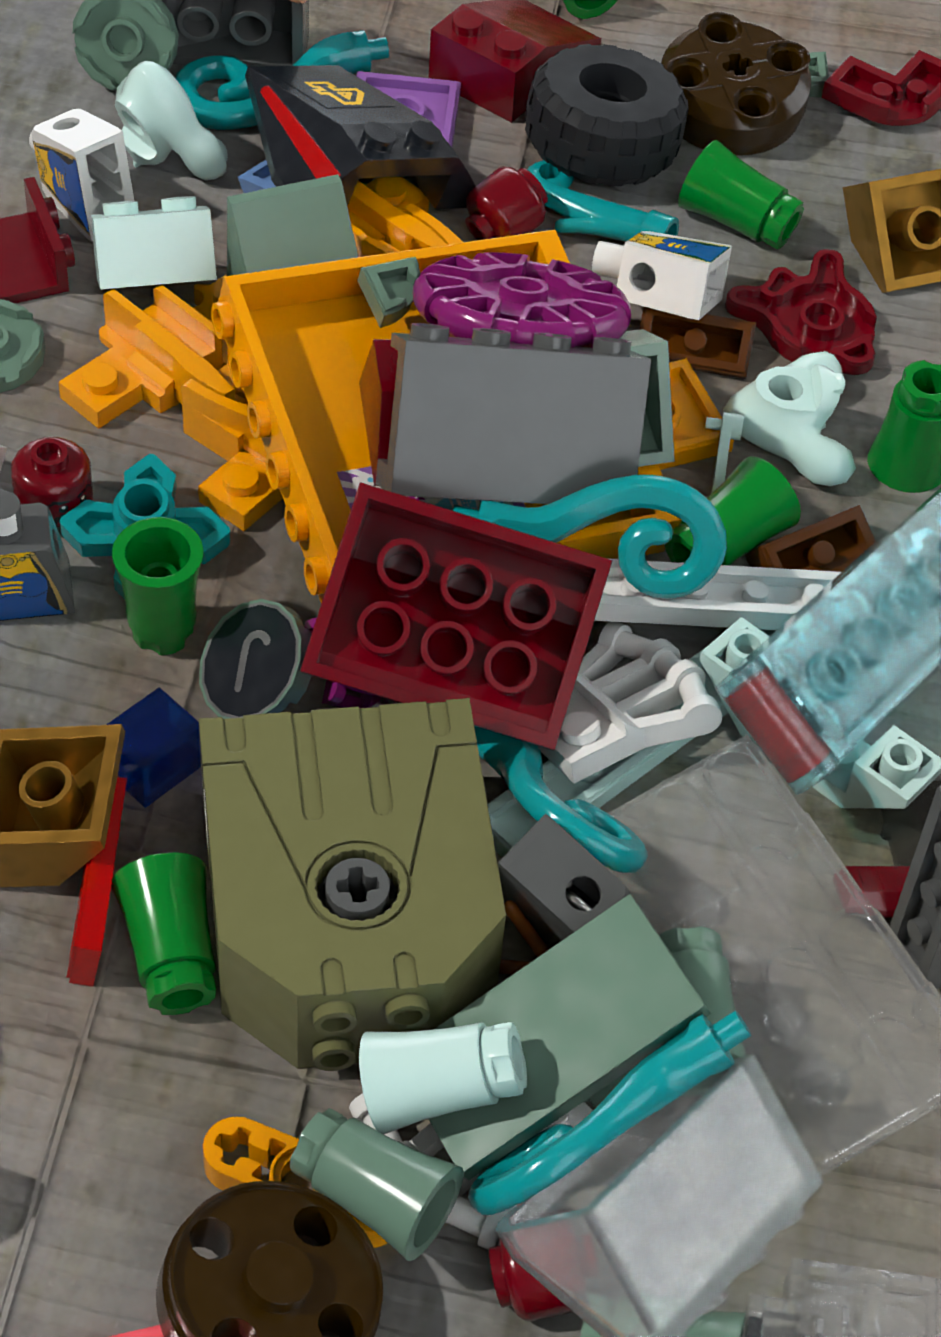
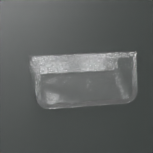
(668, 1209)

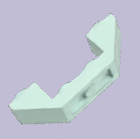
(869, 776)

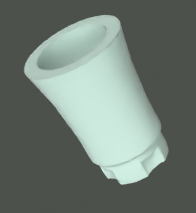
(438, 1071)

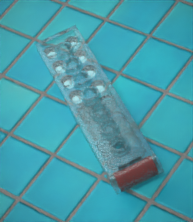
(845, 654)

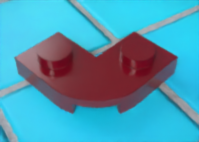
(885, 98)

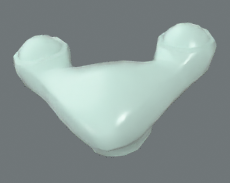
(162, 119)
(789, 410)

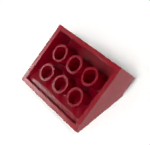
(456, 611)

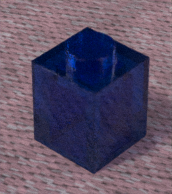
(158, 746)

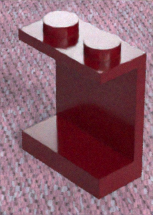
(32, 250)

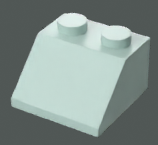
(153, 245)

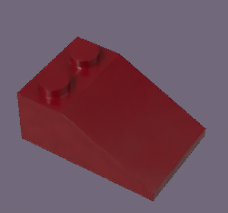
(497, 50)

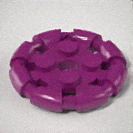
(520, 298)

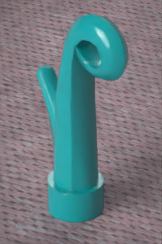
(594, 215)

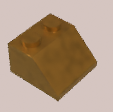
(898, 228)
(55, 800)

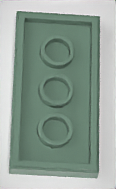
(582, 1022)

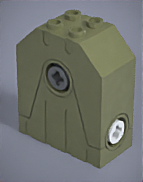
(349, 873)

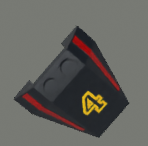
(334, 123)

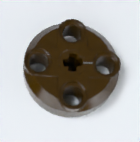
(739, 84)
(265, 1273)

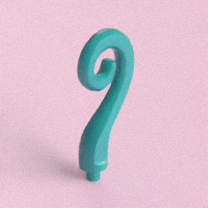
(235, 108)
(608, 497)
(591, 827)
(648, 1087)

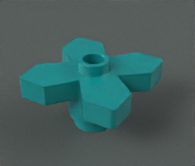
(146, 494)

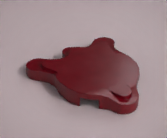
(811, 313)

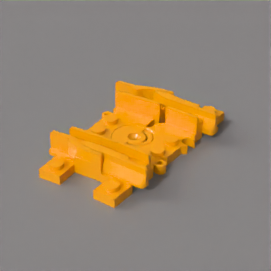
(175, 357)

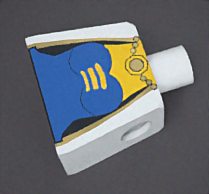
(81, 165)
(685, 277)

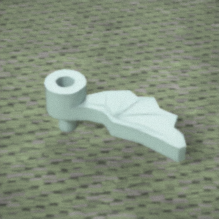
(730, 428)

